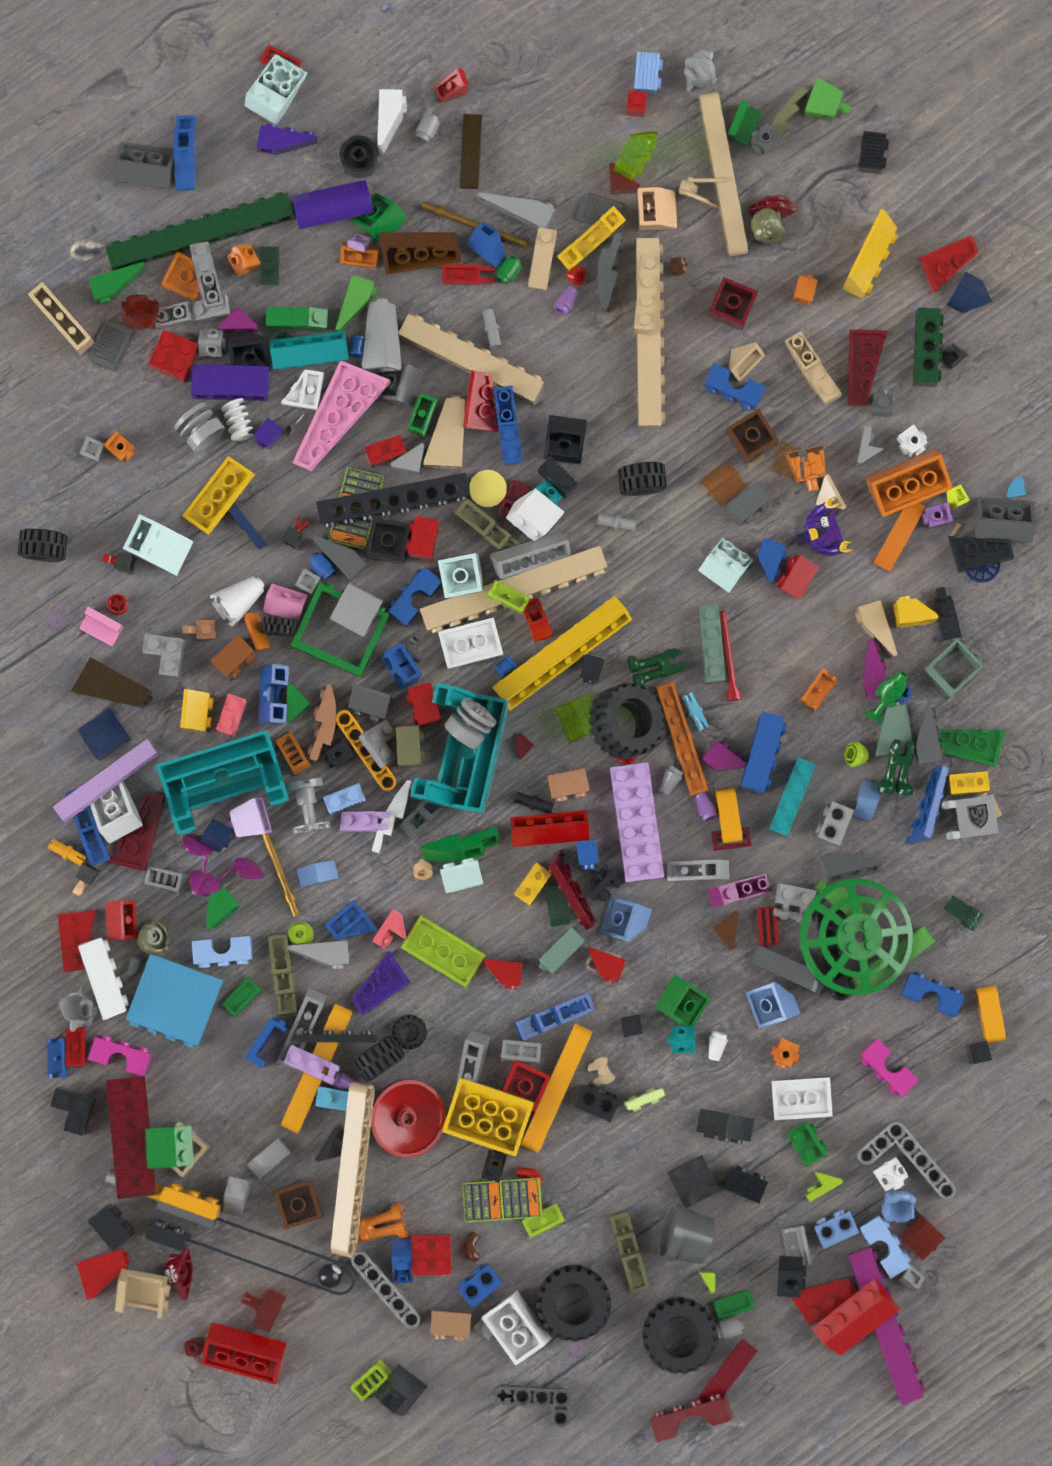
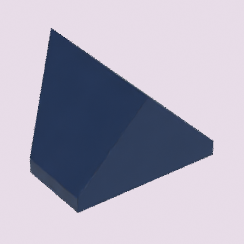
(969, 294)

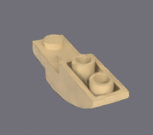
(812, 368)

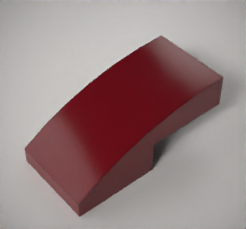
(515, 491)

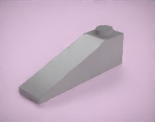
(524, 210)
(304, 1021)

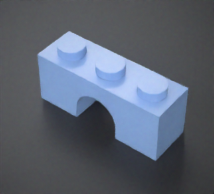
(239, 951)
(895, 1260)

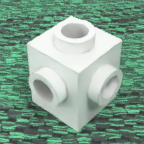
(914, 435)
(891, 1174)

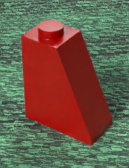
(101, 1270)

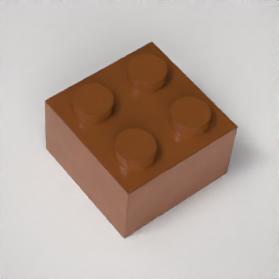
(234, 658)

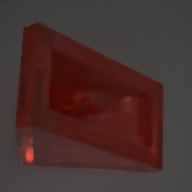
(620, 184)

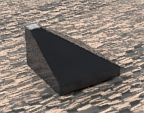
(953, 355)

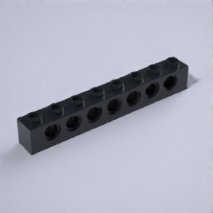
(458, 481)

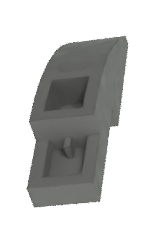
(607, 278)

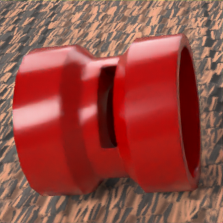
(114, 604)

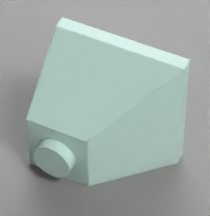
(461, 575)

